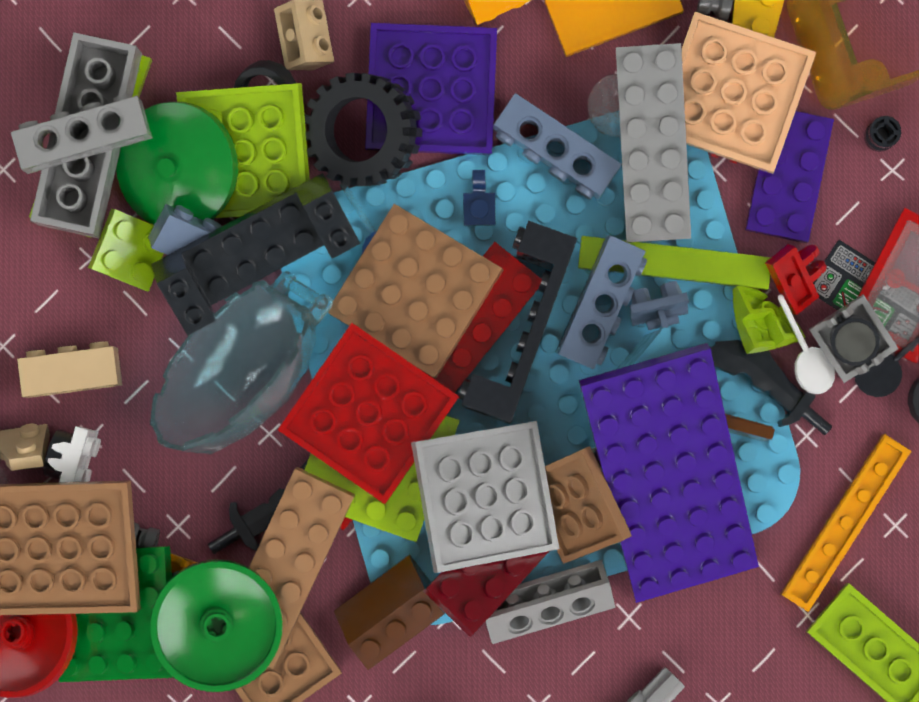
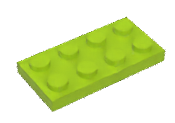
(869, 645)

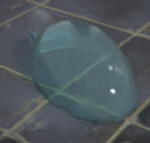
(238, 367)

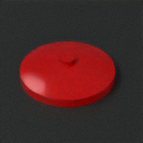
(34, 651)

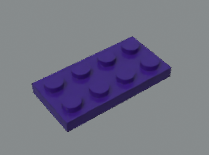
(787, 199)

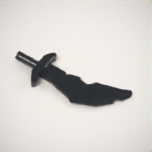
(768, 376)
(249, 524)

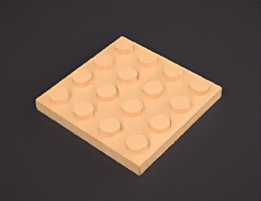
(740, 90)

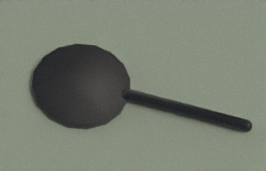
(886, 376)

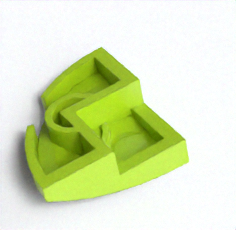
(760, 322)

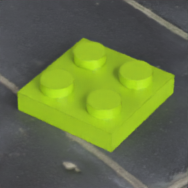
(126, 251)

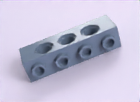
(521, 112)
(572, 342)

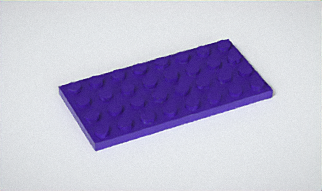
(671, 471)

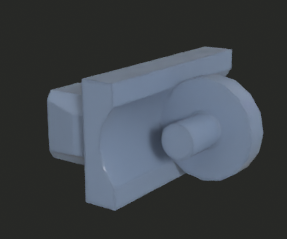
(659, 312)

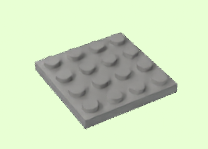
(485, 496)

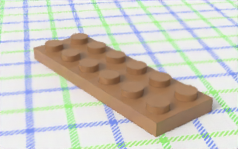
(299, 542)

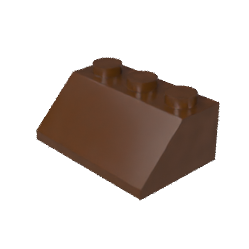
(387, 612)

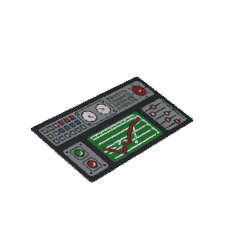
(844, 275)

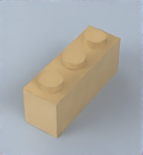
(69, 370)

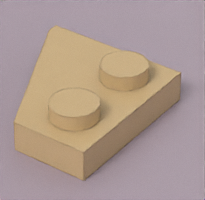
(24, 446)

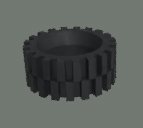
(400, 129)

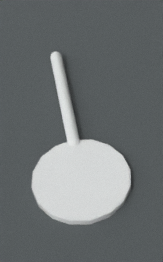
(812, 366)

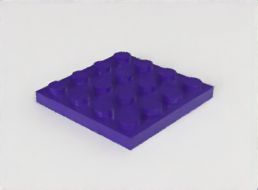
(448, 77)

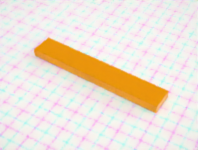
(845, 522)

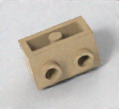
(307, 36)

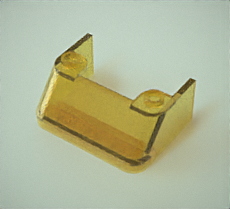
(835, 71)

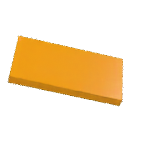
(594, 22)

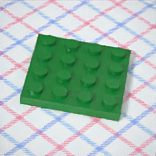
(121, 643)

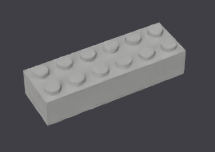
(653, 142)
(78, 192)

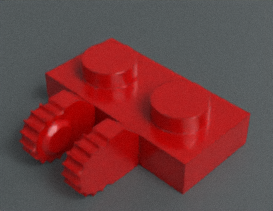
(794, 278)

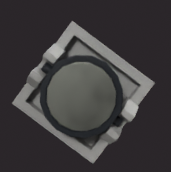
(853, 339)

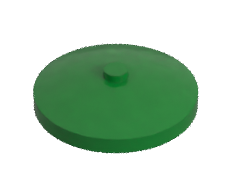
(183, 164)
(216, 625)

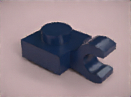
(479, 205)

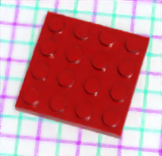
(367, 413)

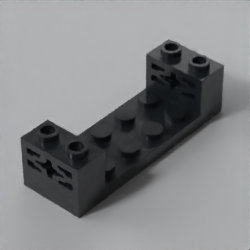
(252, 250)
(548, 250)

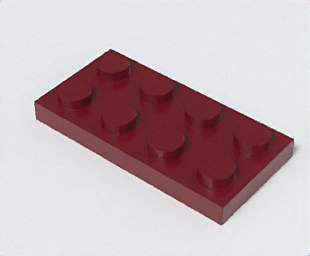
(476, 591)

